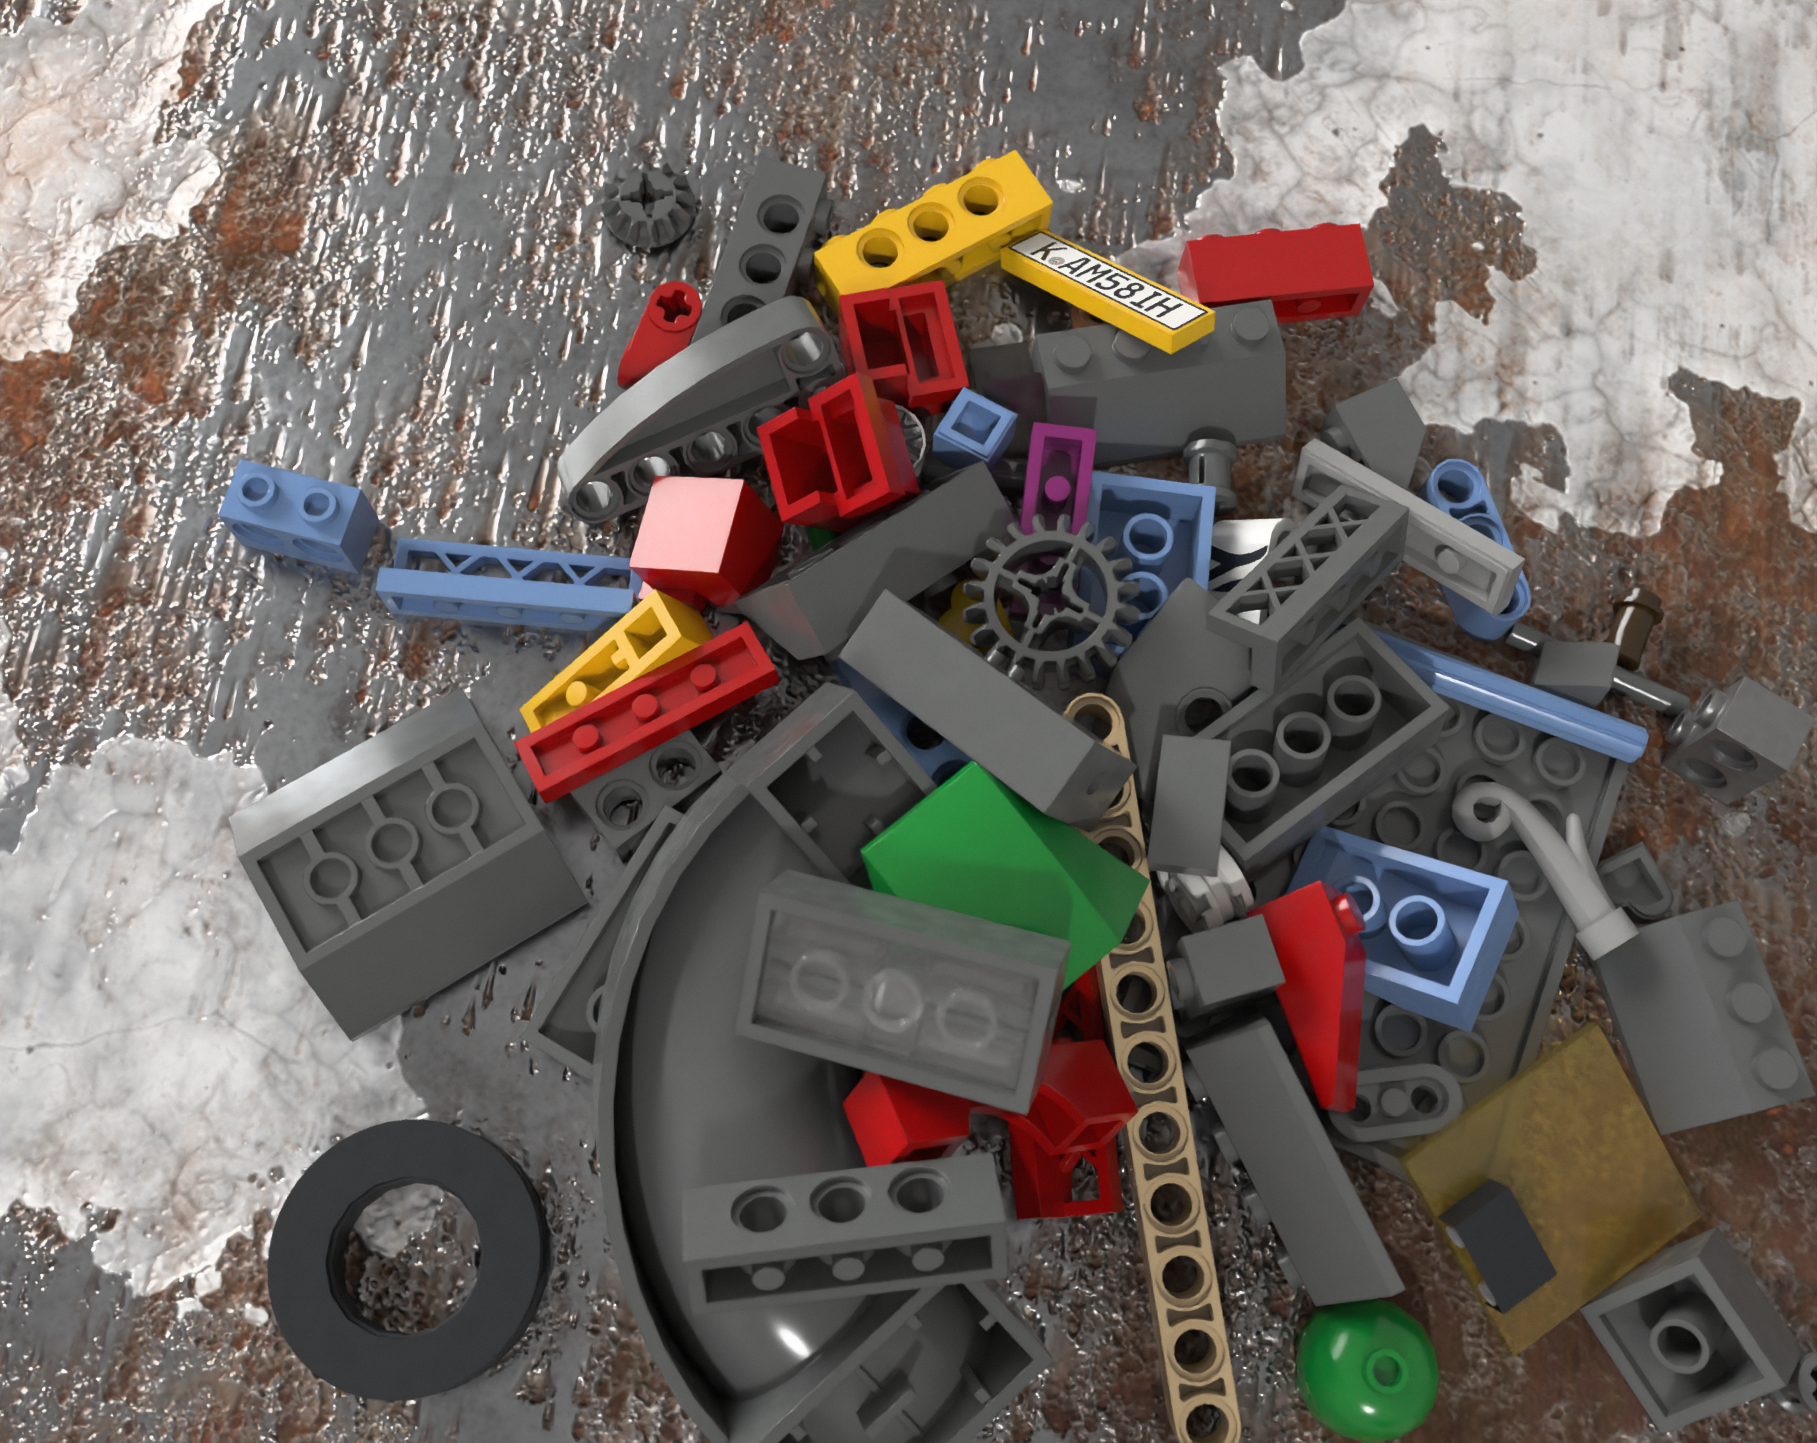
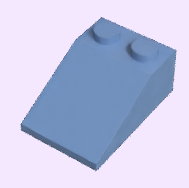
(1428, 923)

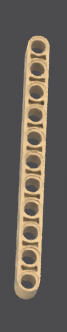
(1188, 1235)

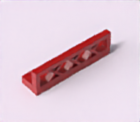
(646, 712)
(1043, 1180)

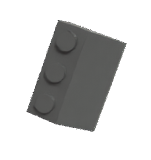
(1701, 1020)

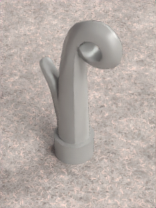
(1562, 862)

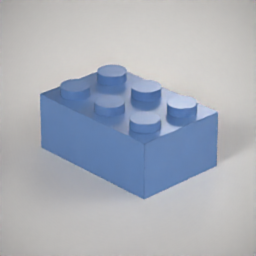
(1162, 531)

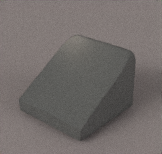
(1576, 670)

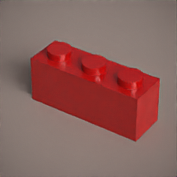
(1302, 271)

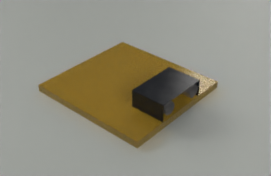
(1551, 1188)

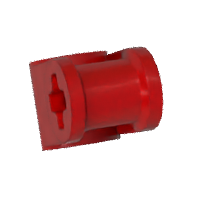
(662, 331)

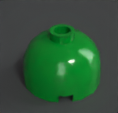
(1366, 1370)

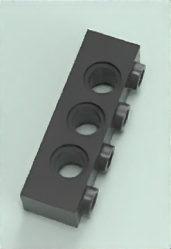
(775, 199)
(843, 1234)

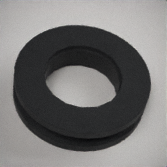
(311, 1240)

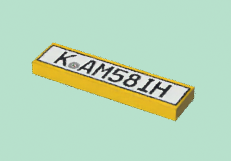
(1108, 291)

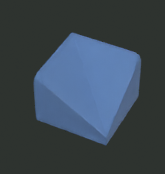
(973, 432)

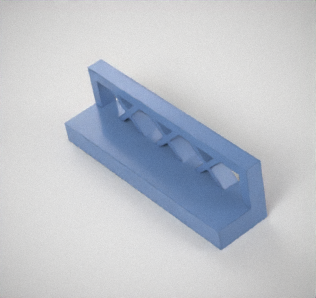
(504, 599)

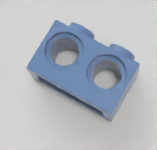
(299, 516)

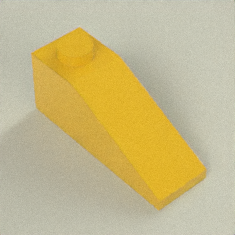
(637, 644)

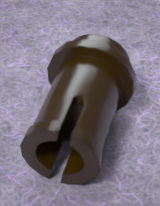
(1634, 619)

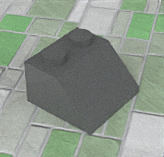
(1693, 1332)

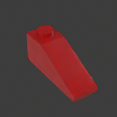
(1324, 984)

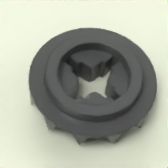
(672, 210)

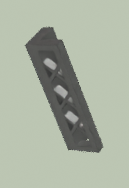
(1331, 587)

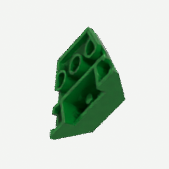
(1005, 861)

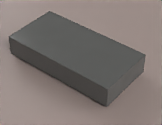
(1189, 805)

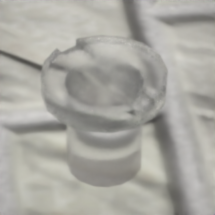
(1734, 824)

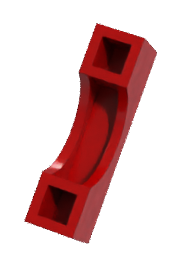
(1074, 1110)

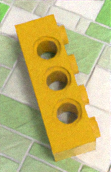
(966, 241)

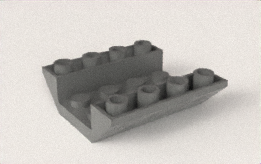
(403, 865)

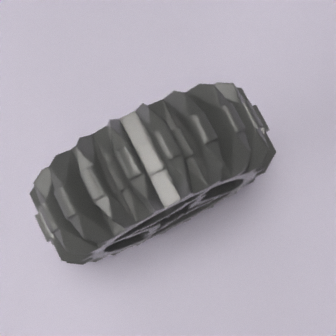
(1027, 587)

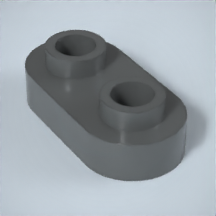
(1389, 1107)

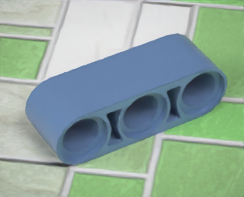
(1479, 512)

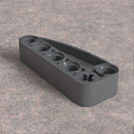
(700, 390)

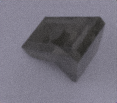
(1008, 379)

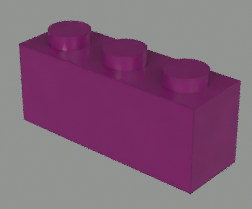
(1054, 485)

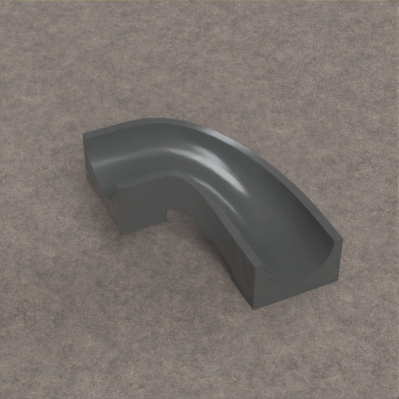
(707, 1107)

